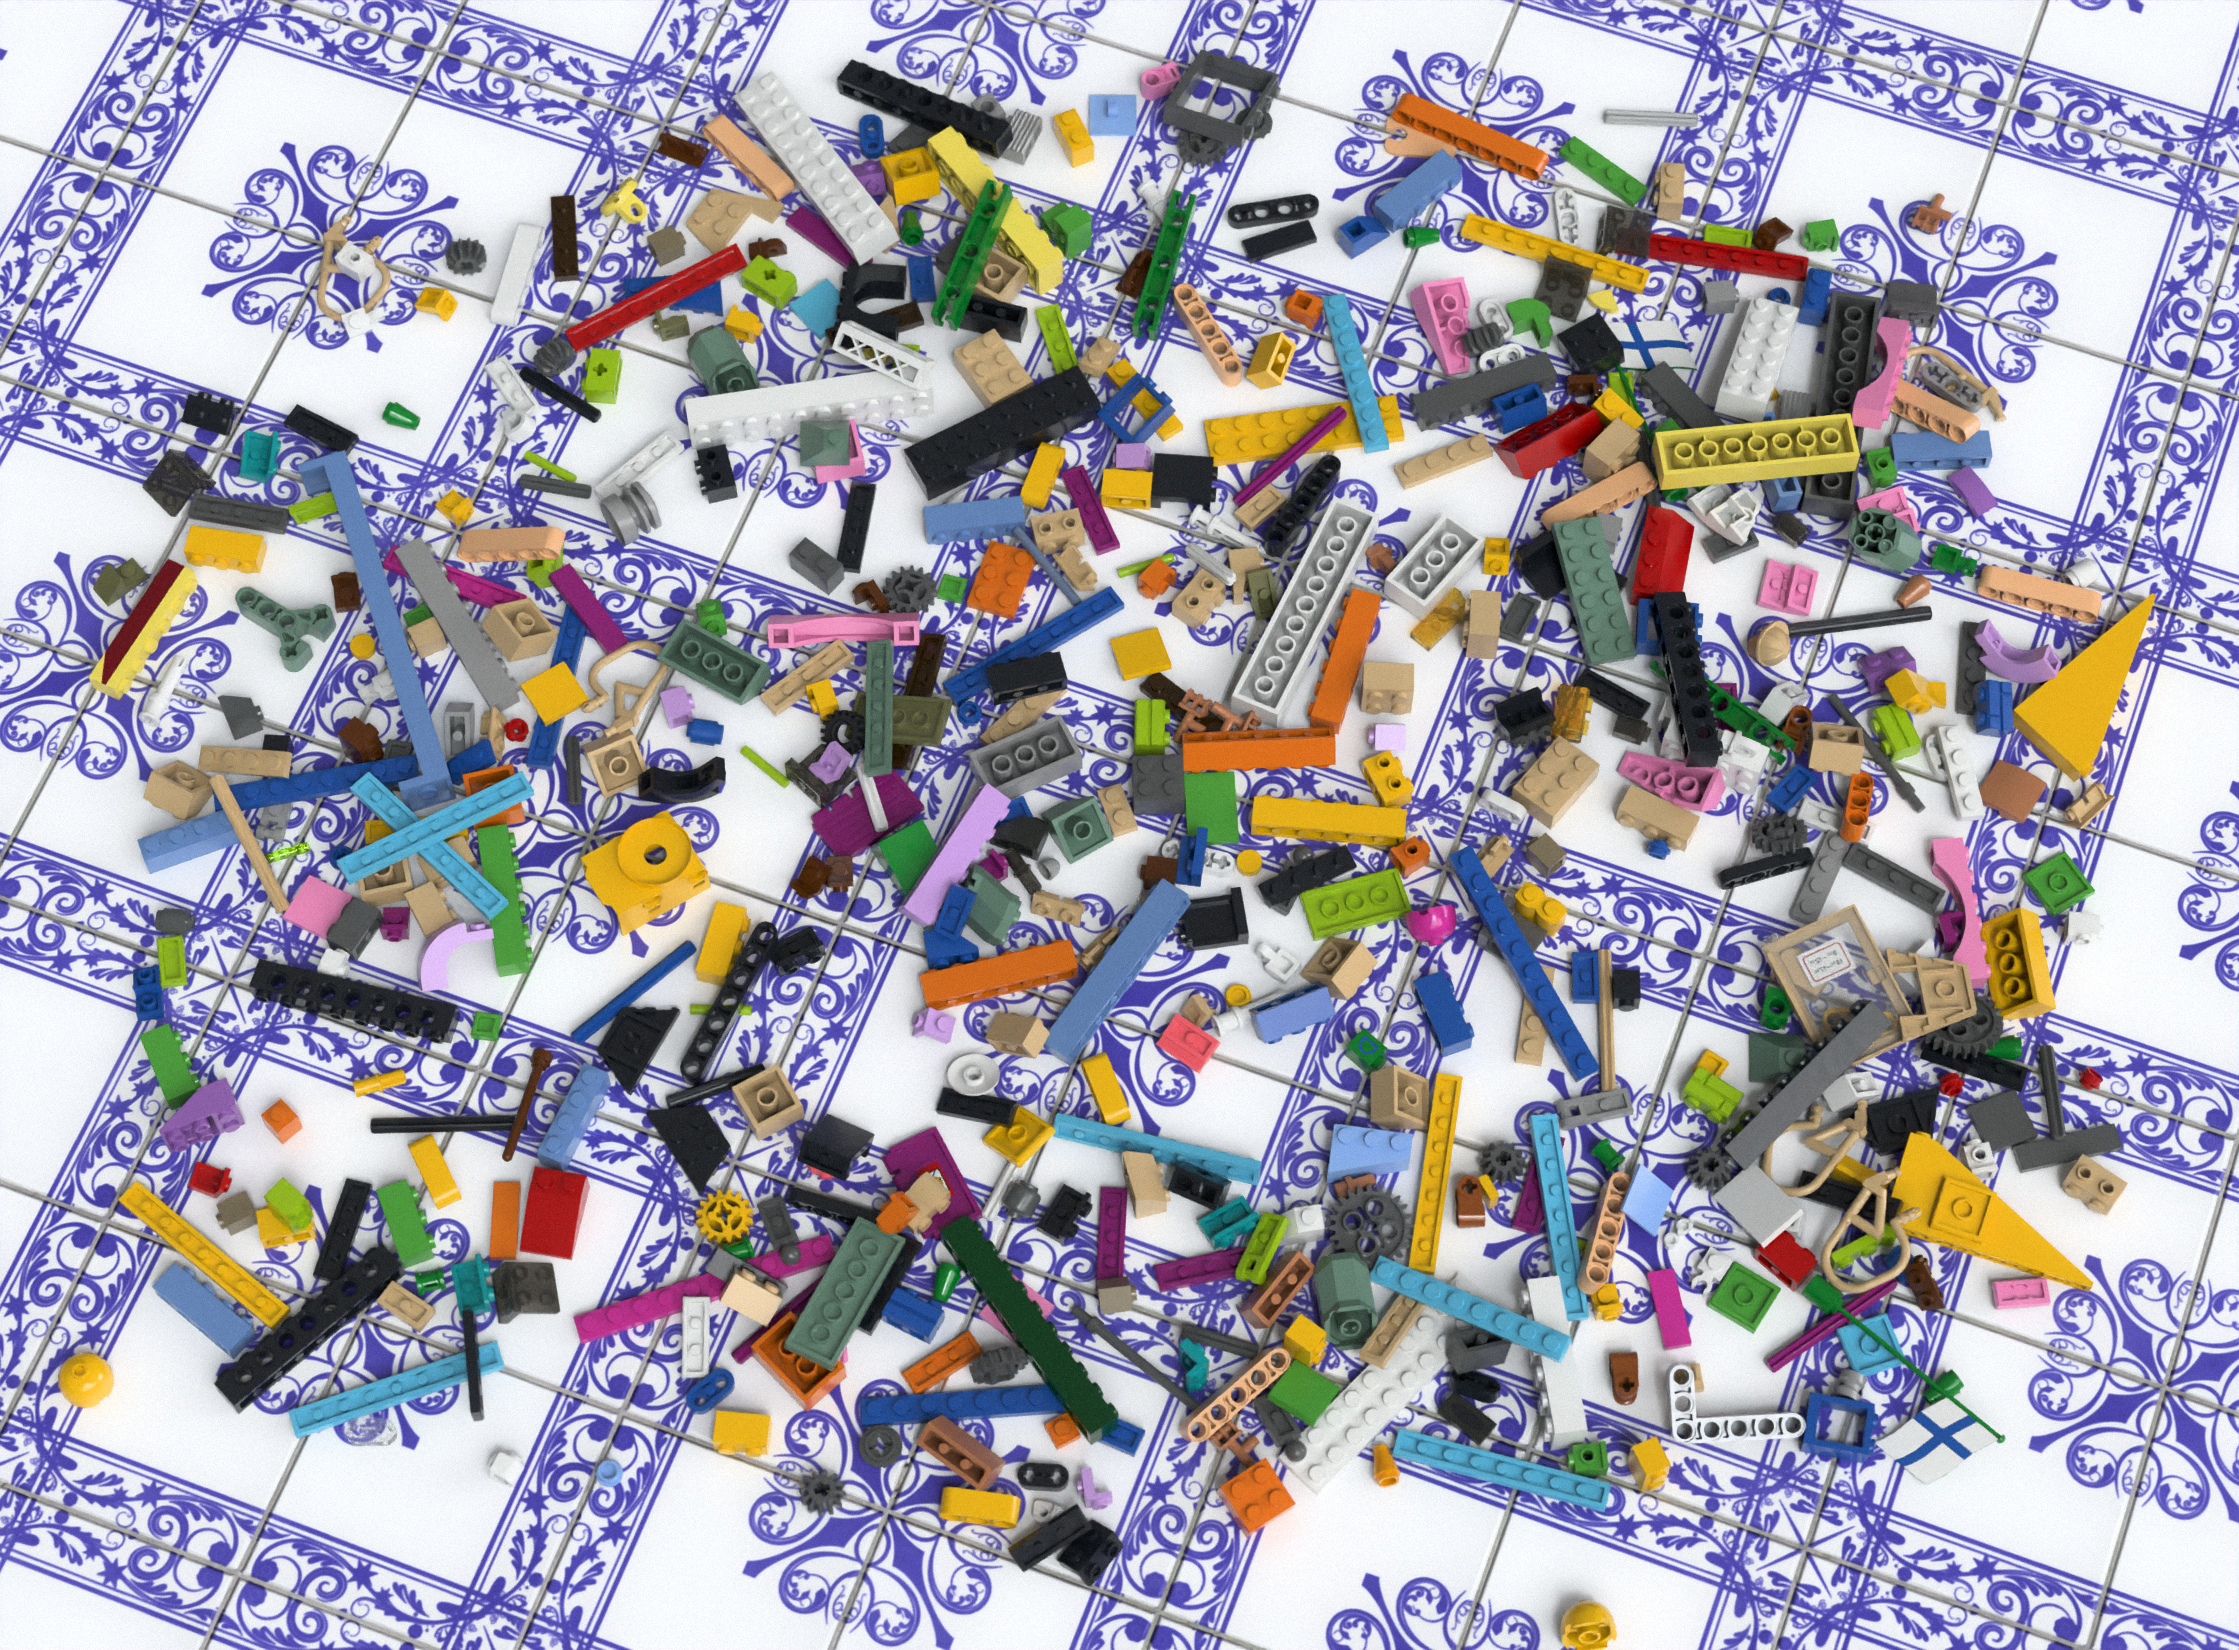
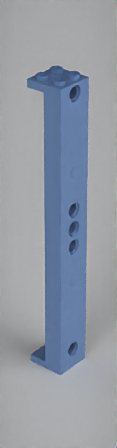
(335, 474)

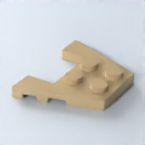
(724, 213)
(1943, 990)

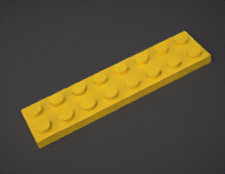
(1274, 432)

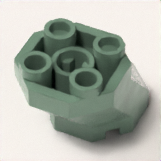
(720, 362)
(1884, 540)
(993, 908)
(1345, 1300)

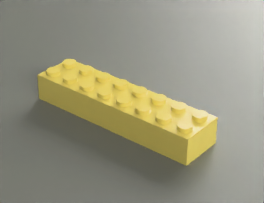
(1018, 235)
(1755, 451)

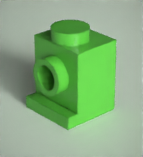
(1820, 236)
(1880, 467)
(1596, 1467)

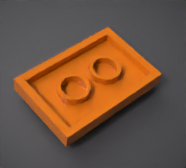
(1001, 580)

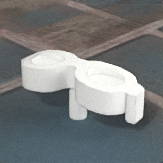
(1682, 1228)

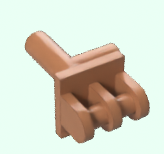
(1930, 217)
(1192, 710)
(1245, 722)
(1238, 1450)

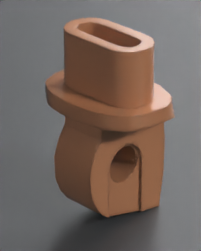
(1381, 558)
(1350, 1184)

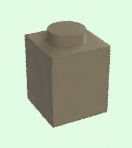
(666, 245)
(1545, 855)
(236, 1213)
(1115, 1295)

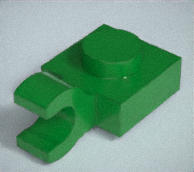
(1950, 559)

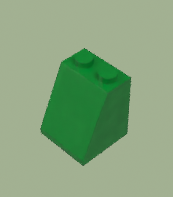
(905, 855)

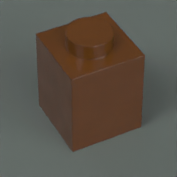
(1158, 868)

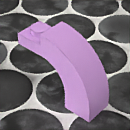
(2014, 663)
(439, 946)

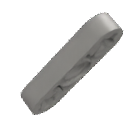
(1947, 377)

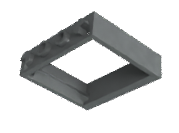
(1227, 70)

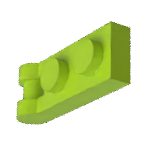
(1863, 1247)
(1262, 1248)

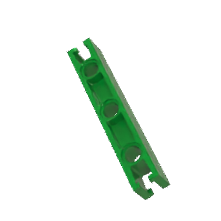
(966, 270)
(1161, 279)
(1740, 718)

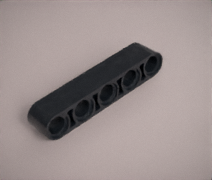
(1301, 515)

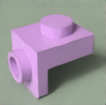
(832, 763)
(933, 1025)
(1086, 1487)

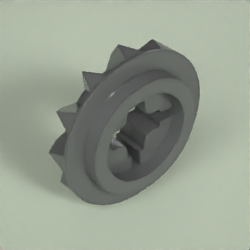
(1259, 131)
(888, 1437)

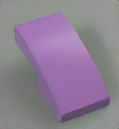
(1973, 490)

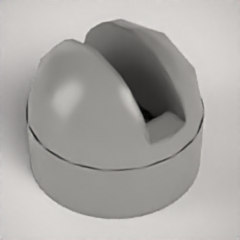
(1049, 868)

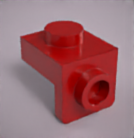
(209, 1180)

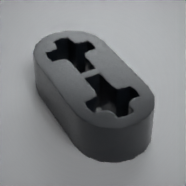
(1475, 1386)
(1043, 1470)

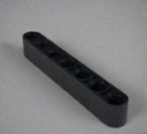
(729, 991)

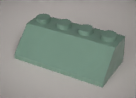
(715, 663)

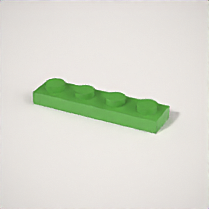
(1603, 171)

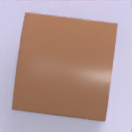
(2011, 791)

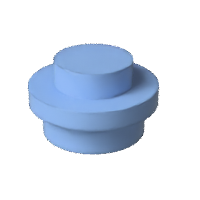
(609, 1473)

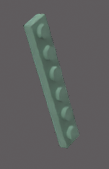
(879, 708)

